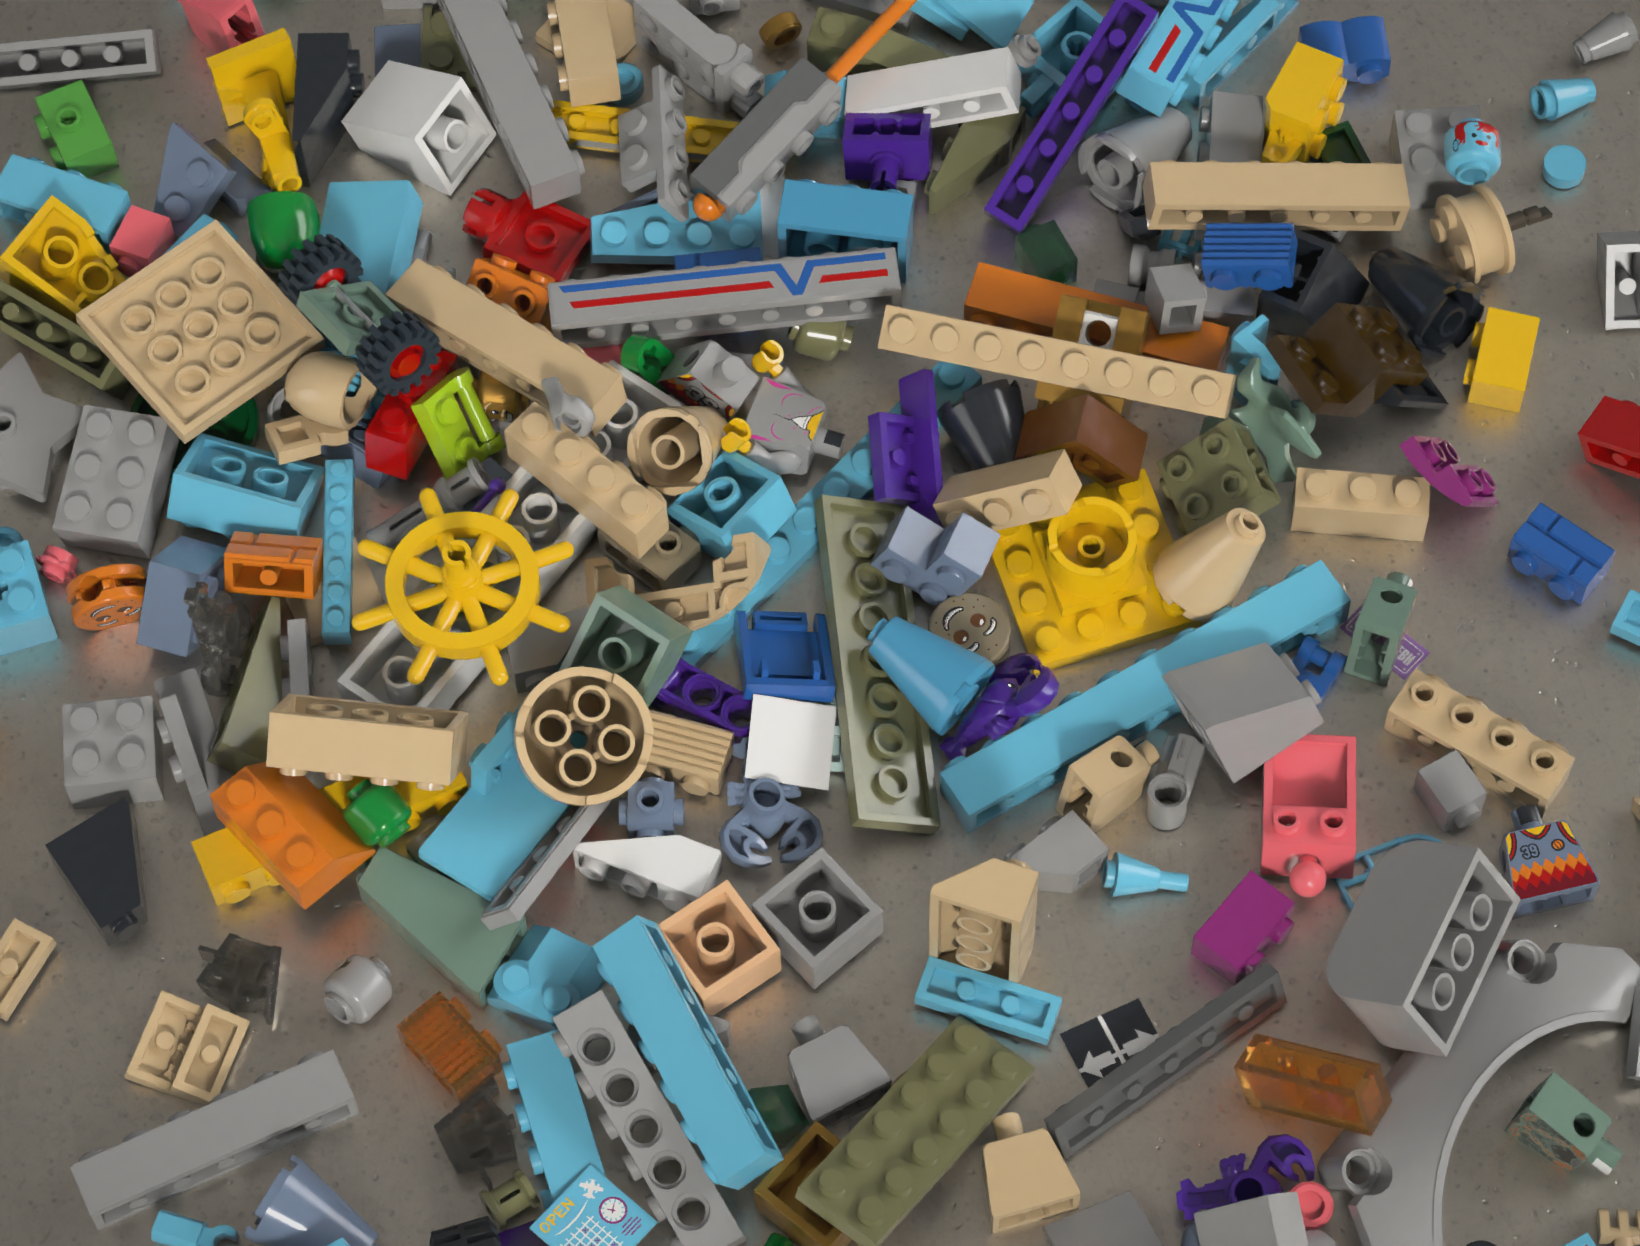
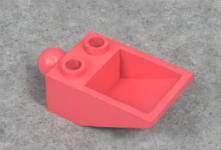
(1310, 812)

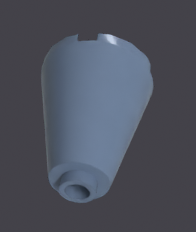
(306, 1212)

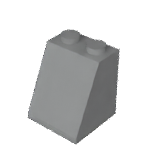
(1245, 706)

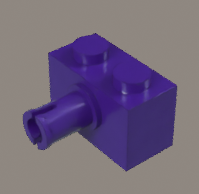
(887, 148)

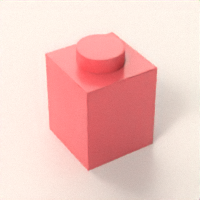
(141, 240)

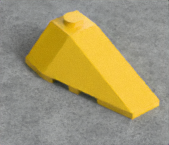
(59, 261)

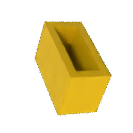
(1502, 359)

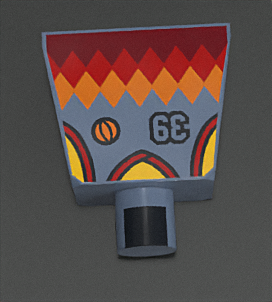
(1545, 864)

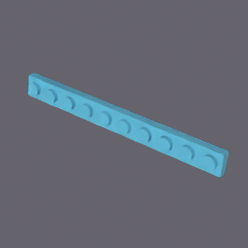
(799, 536)

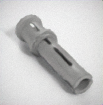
(451, 494)

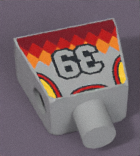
(708, 377)

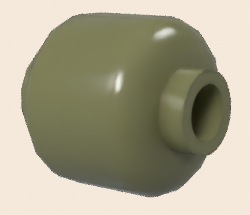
(821, 339)

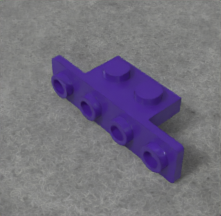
(908, 448)

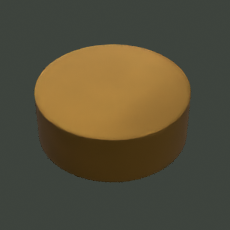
(780, 30)

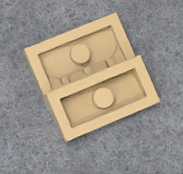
(186, 1049)

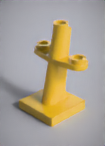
(253, 88)

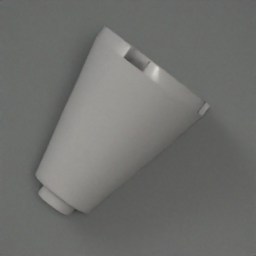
(1121, 155)

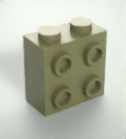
(1217, 475)

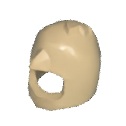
(319, 388)

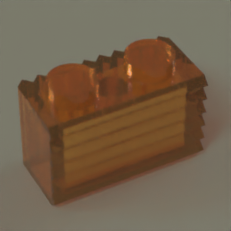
(451, 1046)

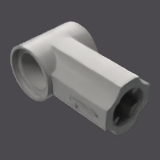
(1174, 780)

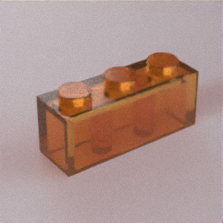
(1313, 1084)

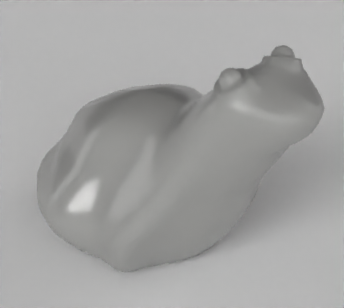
(567, 408)

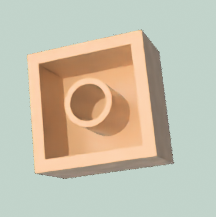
(721, 947)

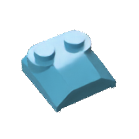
(545, 977)

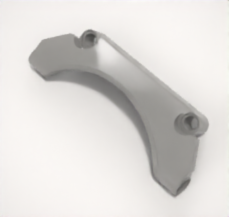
(1403, 1165)

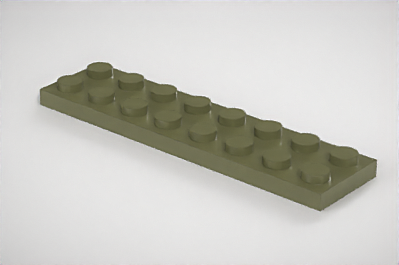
(880, 730)

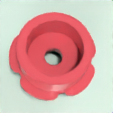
(57, 564)

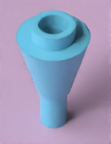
(1131, 876)

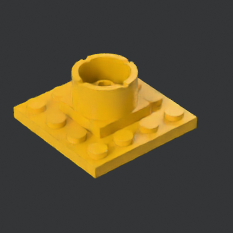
(1087, 577)

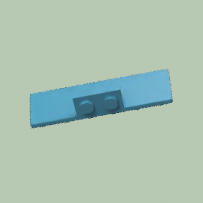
(495, 819)

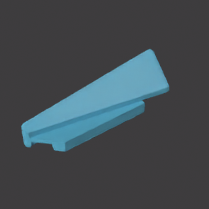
(990, 19)

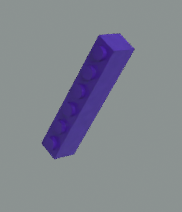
(1071, 113)

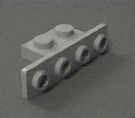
(655, 146)
(191, 730)

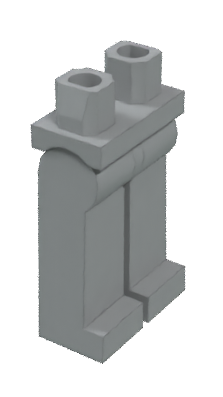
(698, 55)

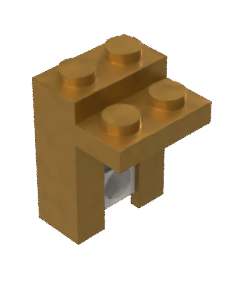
(1073, 324)

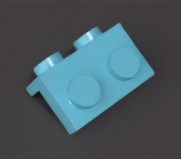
(1248, 343)

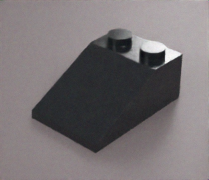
(325, 91)

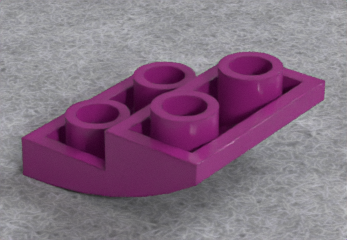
(1438, 465)

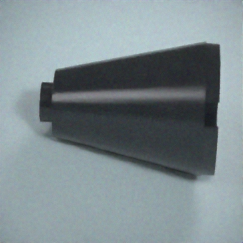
(1426, 300)
(986, 423)

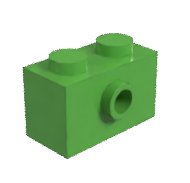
(75, 131)

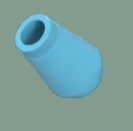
(1560, 96)

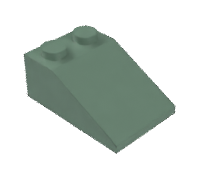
(630, 640)

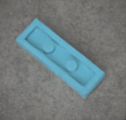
(988, 1000)

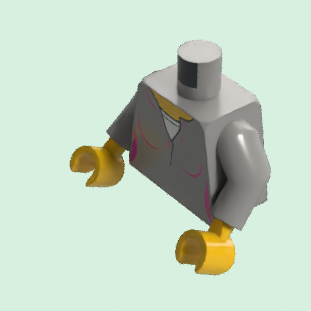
(783, 422)

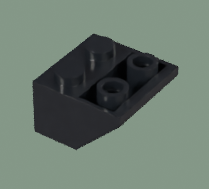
(1319, 281)

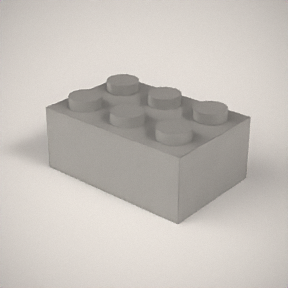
(116, 482)

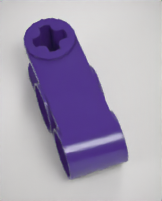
(691, 683)

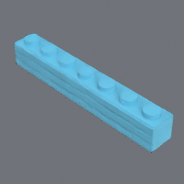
(338, 552)

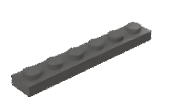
(1166, 1060)

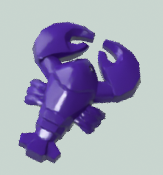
(1004, 702)
(1241, 1184)

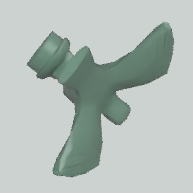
(1272, 422)

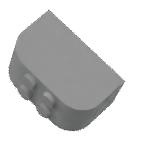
(1421, 943)

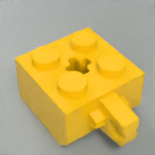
(1302, 105)

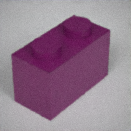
(1244, 929)

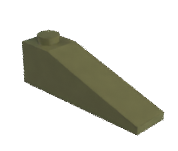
(836, 31)
(254, 693)

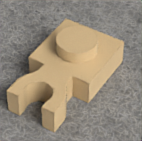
(301, 438)

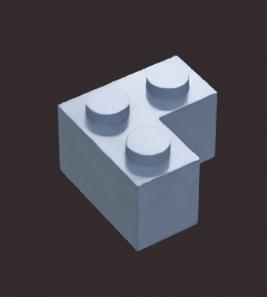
(933, 558)
(164, 613)

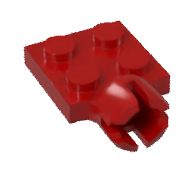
(537, 239)

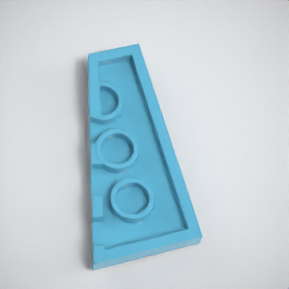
(655, 236)

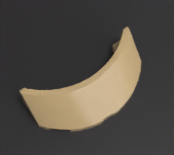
(695, 604)

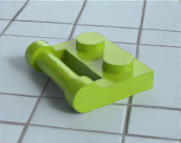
(447, 427)

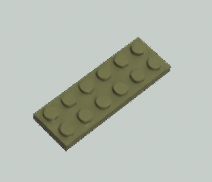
(914, 1133)

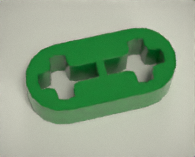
(655, 358)

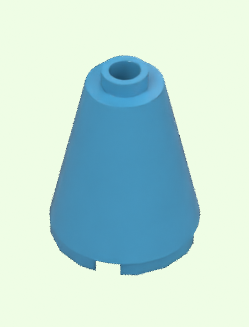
(929, 670)

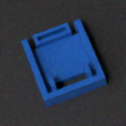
(783, 657)

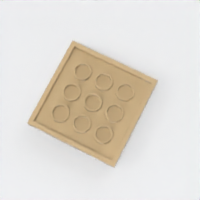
(200, 331)

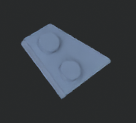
(189, 179)

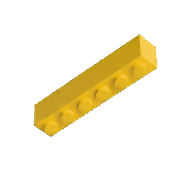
(236, 873)

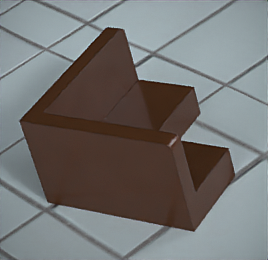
(1093, 436)

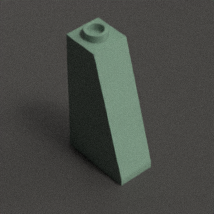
(439, 921)

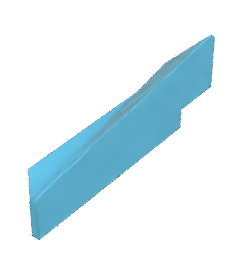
(1232, 47)

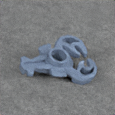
(765, 812)

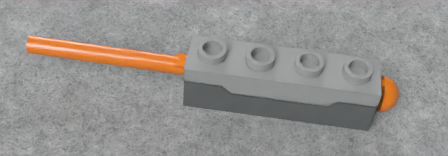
(778, 129)

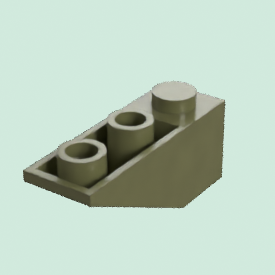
(973, 156)

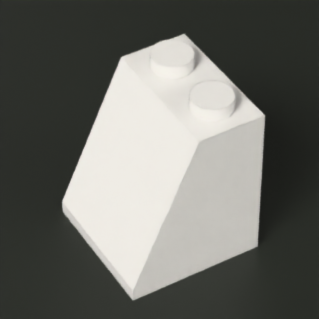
(421, 124)

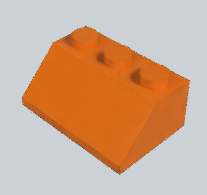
(290, 830)

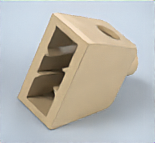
(1106, 781)
(1025, 1176)

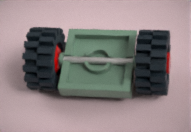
(357, 316)

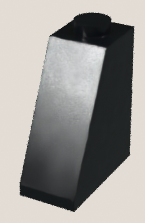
(105, 870)

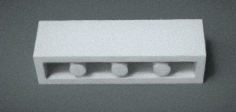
(947, 88)

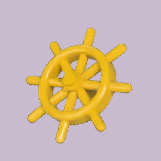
(463, 585)

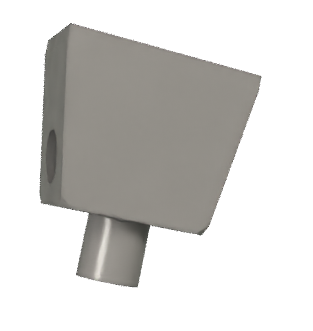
(834, 1073)

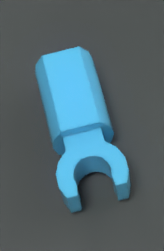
(180, 1230)

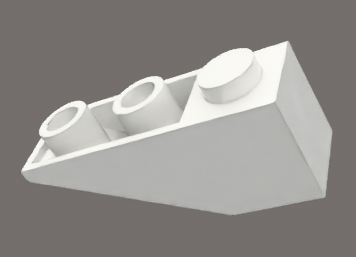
(658, 866)

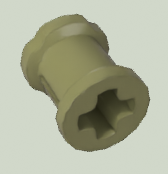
(501, 1211)

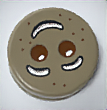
(974, 624)

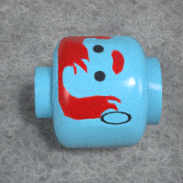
(1472, 151)

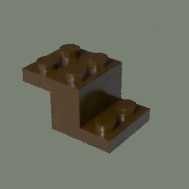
(1347, 360)

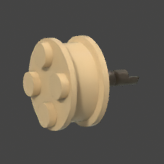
(1478, 232)

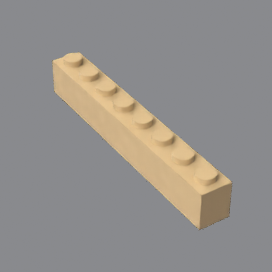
(1057, 361)

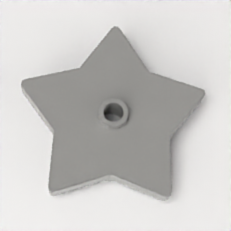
(31, 430)

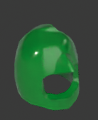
(280, 224)

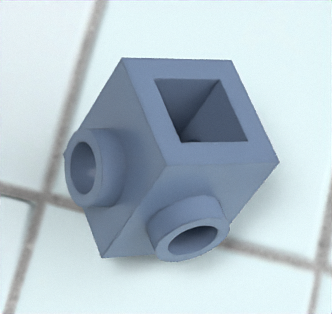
(651, 809)

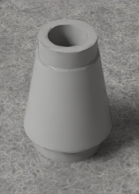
(1606, 38)

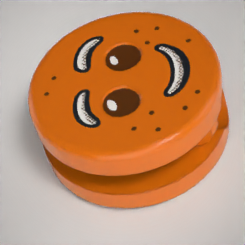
(107, 596)

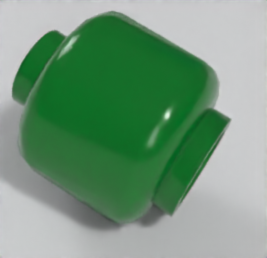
(377, 813)

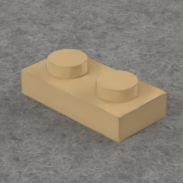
(21, 958)

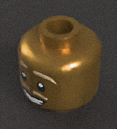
(498, 399)

